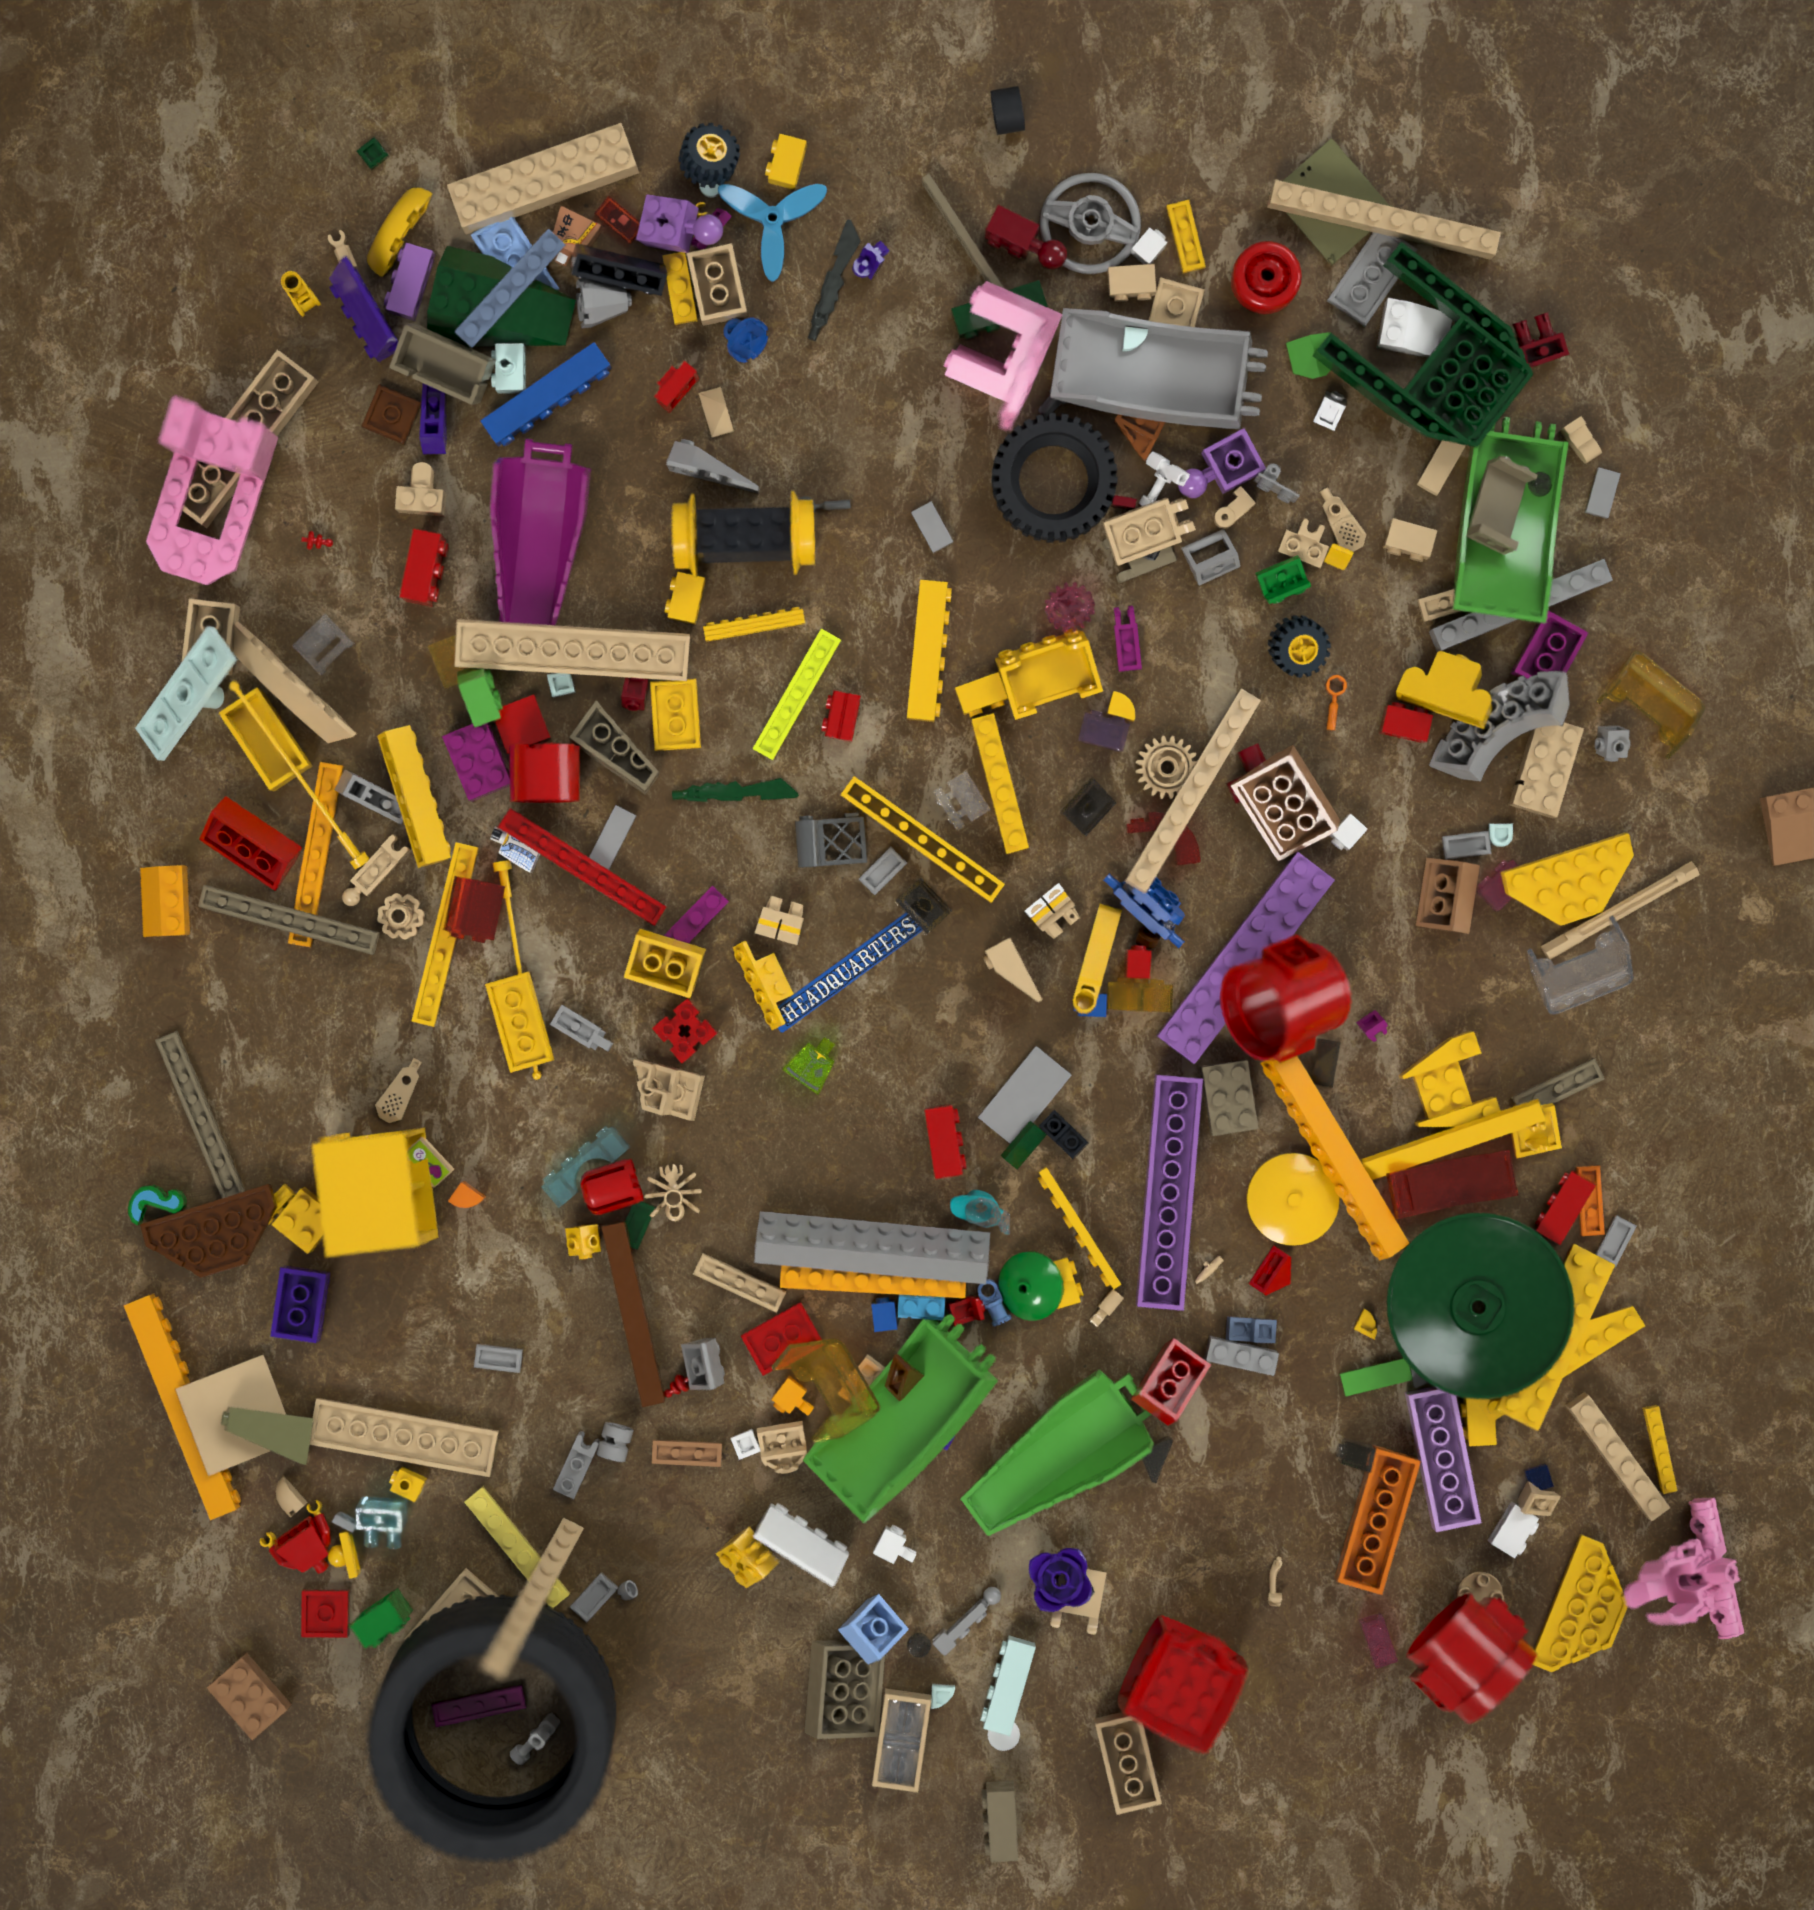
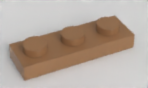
(687, 1453)

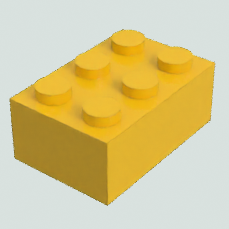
(664, 963)

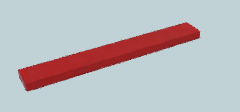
(581, 866)

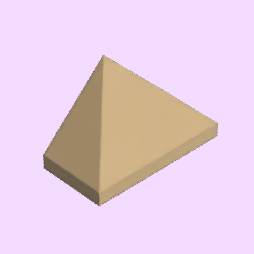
(716, 412)

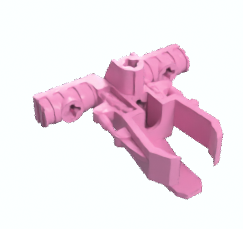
(1693, 1580)

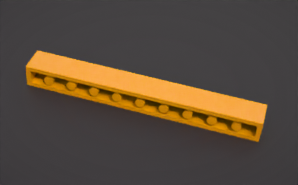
(1336, 1156)
(168, 1374)

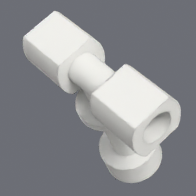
(1165, 473)
(537, 1739)

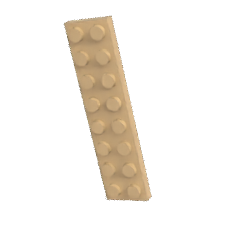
(403, 1437)

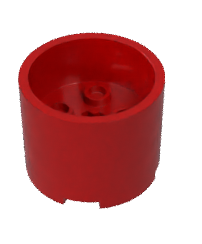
(544, 773)

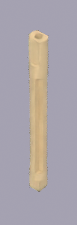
(1620, 910)

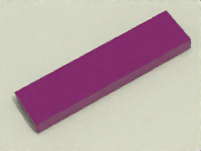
(479, 1705)

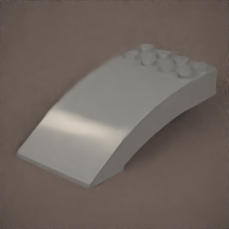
(1170, 378)

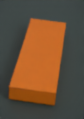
(1591, 1216)

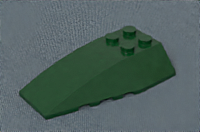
(466, 278)

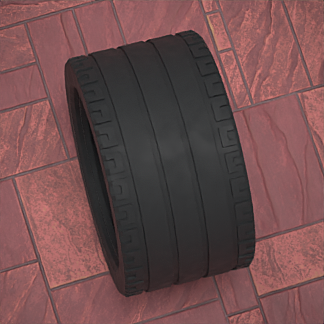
(473, 1823)

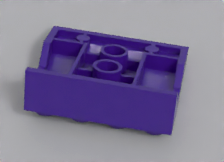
(363, 310)

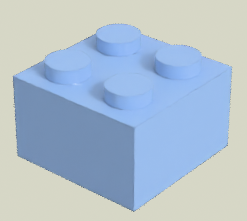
(873, 1629)

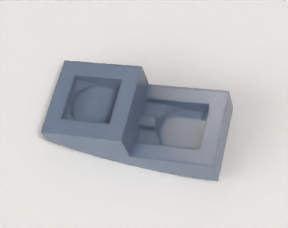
(1251, 1329)

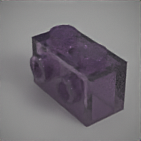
(1103, 731)

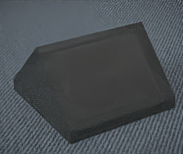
(1088, 807)
(923, 906)

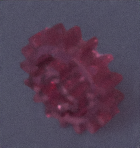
(1068, 605)

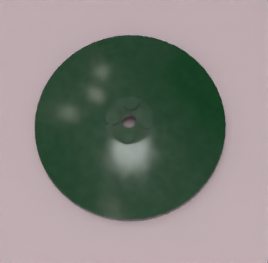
(1523, 1295)

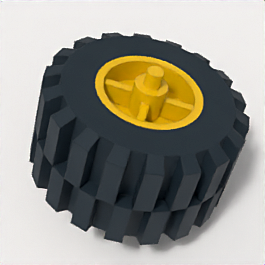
(709, 155)
(1299, 646)

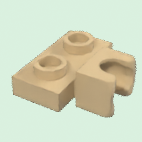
(1305, 544)

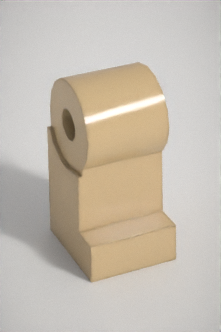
(1581, 440)
(1227, 516)

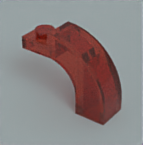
(1185, 848)

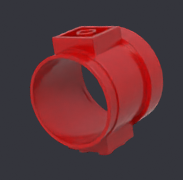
(1284, 999)
(1471, 1656)

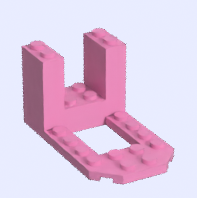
(1016, 377)
(224, 444)

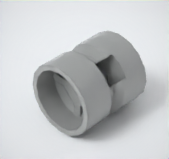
(614, 1442)

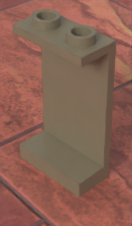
(1499, 504)

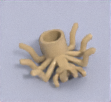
(673, 1197)

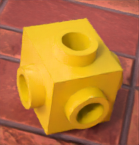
(583, 1240)

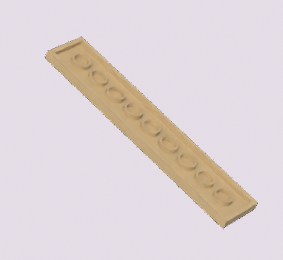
(571, 650)

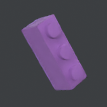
(409, 281)

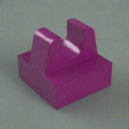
(1372, 1024)

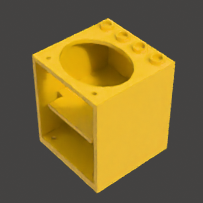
(373, 1192)

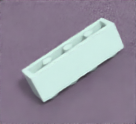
(1008, 1686)

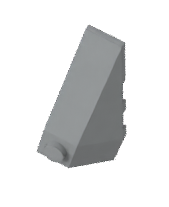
(695, 462)

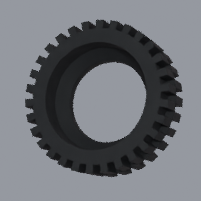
(1063, 433)

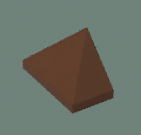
(902, 1377)

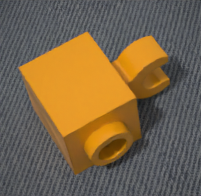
(791, 1395)

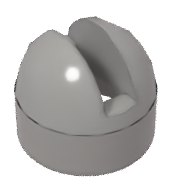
(628, 1590)

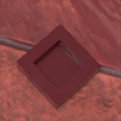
(1123, 502)

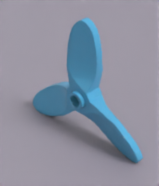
(788, 209)

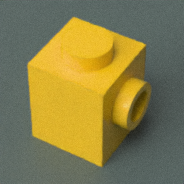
(407, 1483)

